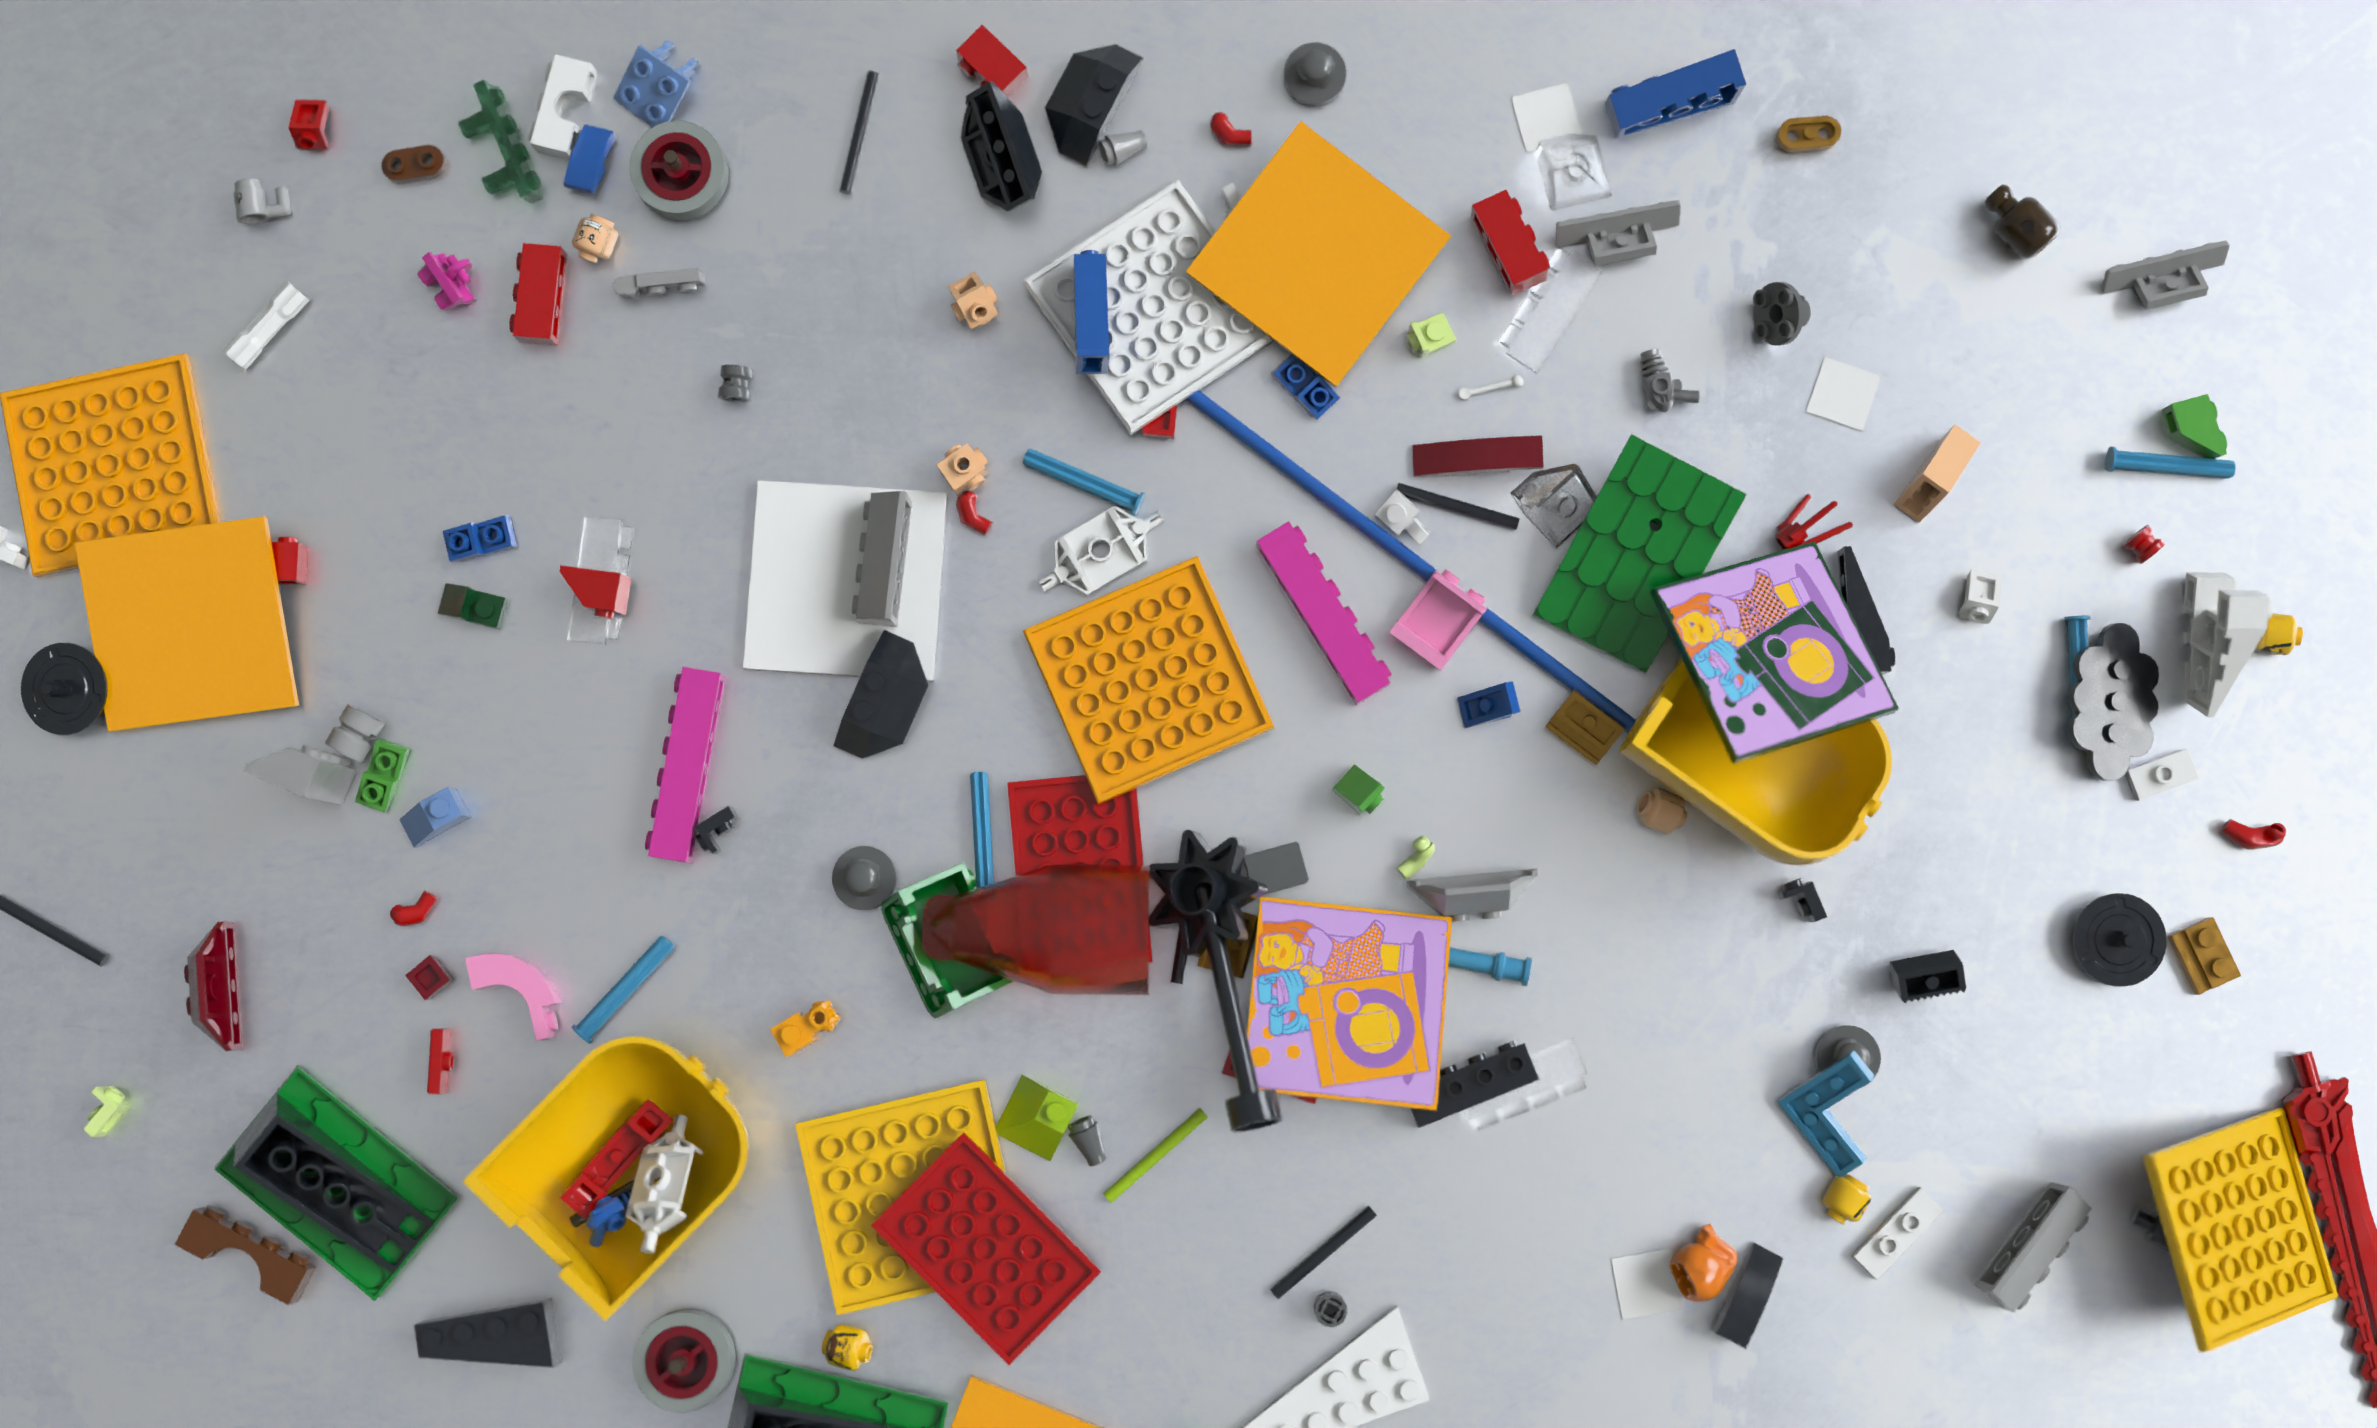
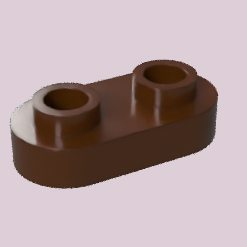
(412, 164)

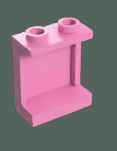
(1439, 618)

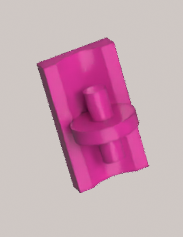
(451, 276)

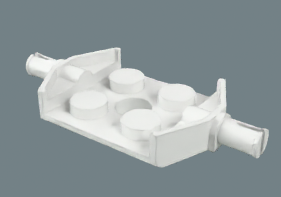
(1083, 570)
(658, 1205)

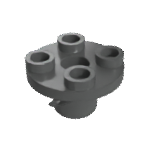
(1315, 73)
(1779, 313)
(864, 878)
(1842, 1041)

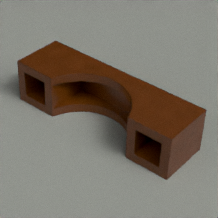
(281, 1272)

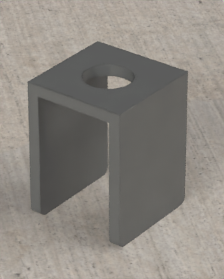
(1277, 867)

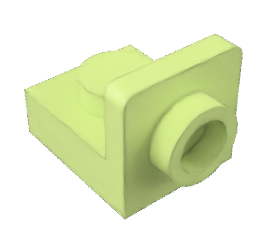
(1430, 335)
(106, 1116)

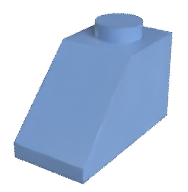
(434, 816)

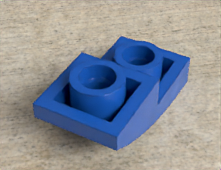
(587, 159)
(1305, 386)
(479, 539)

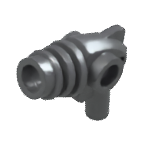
(1659, 386)

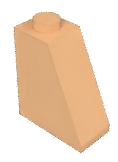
(1937, 474)

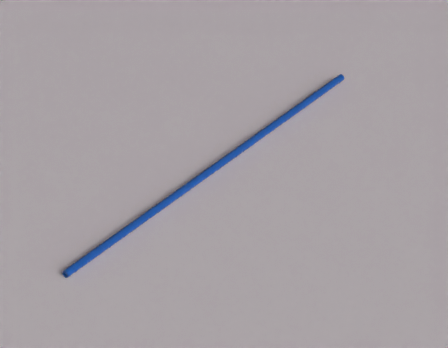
(1400, 552)

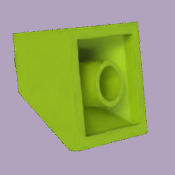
(1036, 1117)

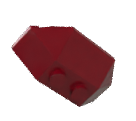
(215, 987)

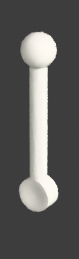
(1465, 393)

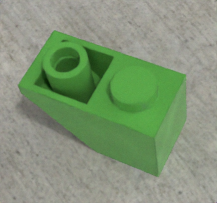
(2195, 426)
(1359, 790)

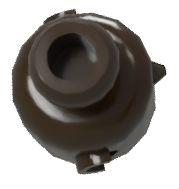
(2023, 224)

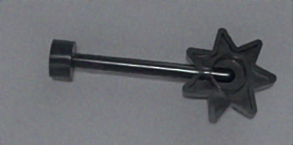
(1206, 902)

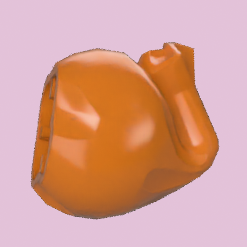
(1703, 1266)

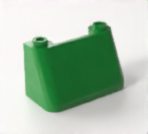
(940, 984)

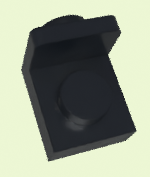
(718, 823)
(1809, 902)

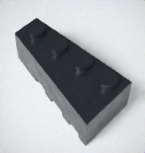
(497, 1335)

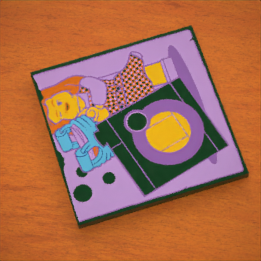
(1773, 651)

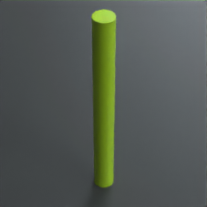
(1155, 1155)

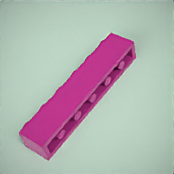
(1323, 613)
(686, 764)

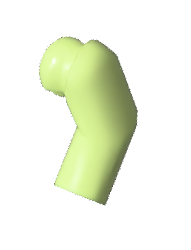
(1418, 859)

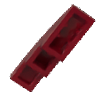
(1477, 456)

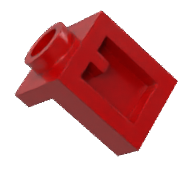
(308, 124)

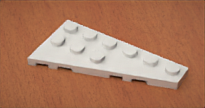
(1355, 1385)

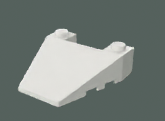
(2222, 635)

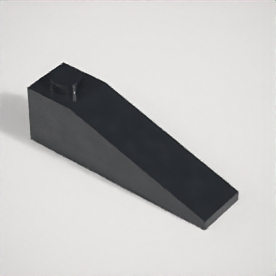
(1864, 610)

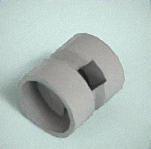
(354, 733)

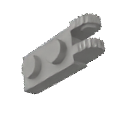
(658, 282)

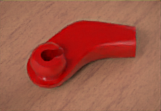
(2254, 838)

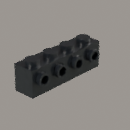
(1480, 1081)

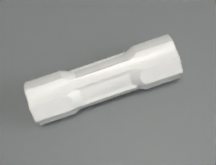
(249, 343)

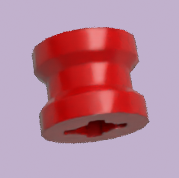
(2144, 544)

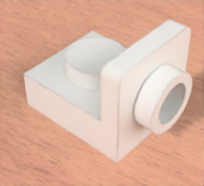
(11, 553)
(1981, 597)

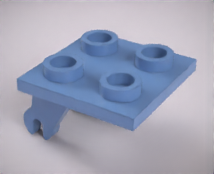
(653, 87)

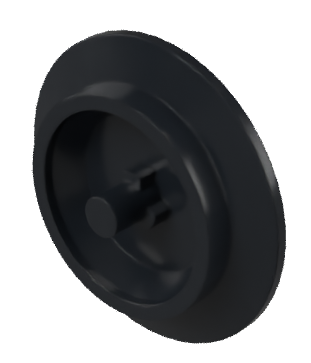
(64, 688)
(2119, 939)

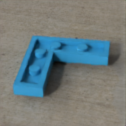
(1809, 1110)

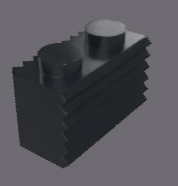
(1928, 975)

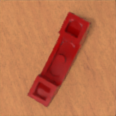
(615, 1157)

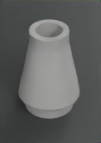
(1119, 147)

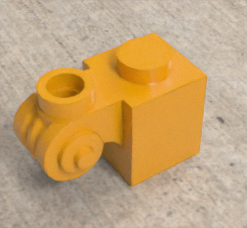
(800, 1029)

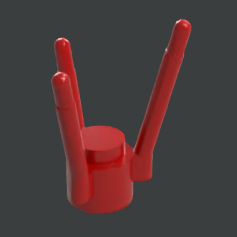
(1795, 535)

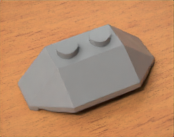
(1473, 893)

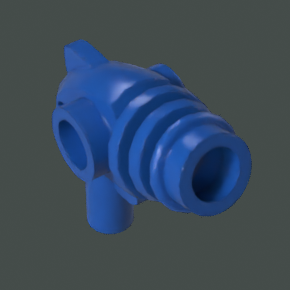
(607, 1215)

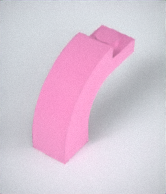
(526, 978)

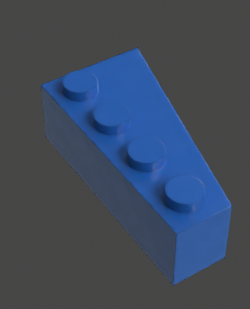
(1676, 95)

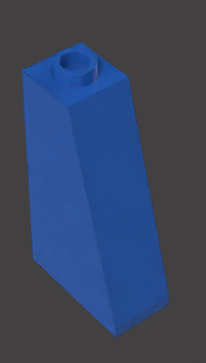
(1091, 313)

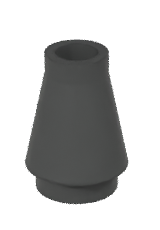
(1087, 1138)

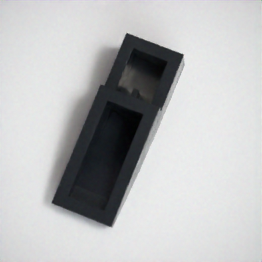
(1748, 1295)

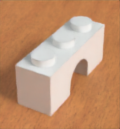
(566, 81)

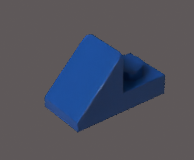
(1489, 704)

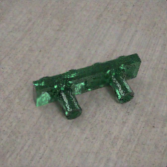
(515, 154)

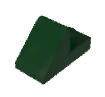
(472, 606)

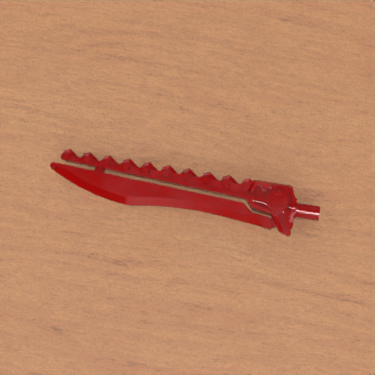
(2323, 1128)

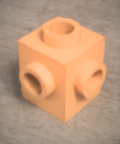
(973, 300)
(962, 479)

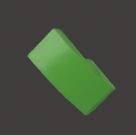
(383, 775)

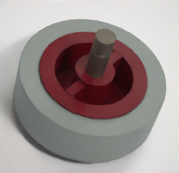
(678, 170)
(684, 1360)

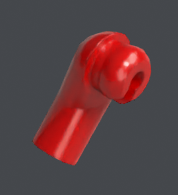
(1227, 133)
(968, 514)
(415, 913)

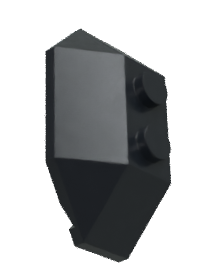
(1089, 99)
(999, 148)
(883, 699)

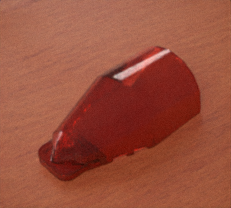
(1051, 929)

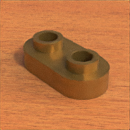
(1807, 133)

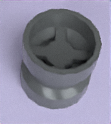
(735, 383)
(1325, 1307)

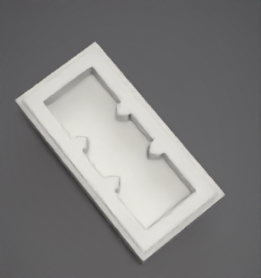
(2161, 774)

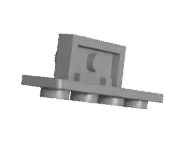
(1619, 233)
(2169, 276)

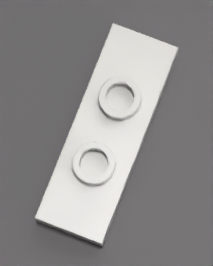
(1897, 1233)

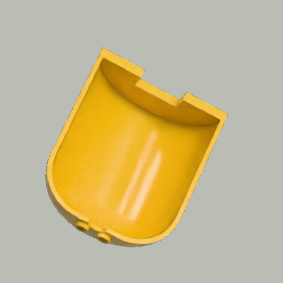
(1784, 804)
(569, 1126)

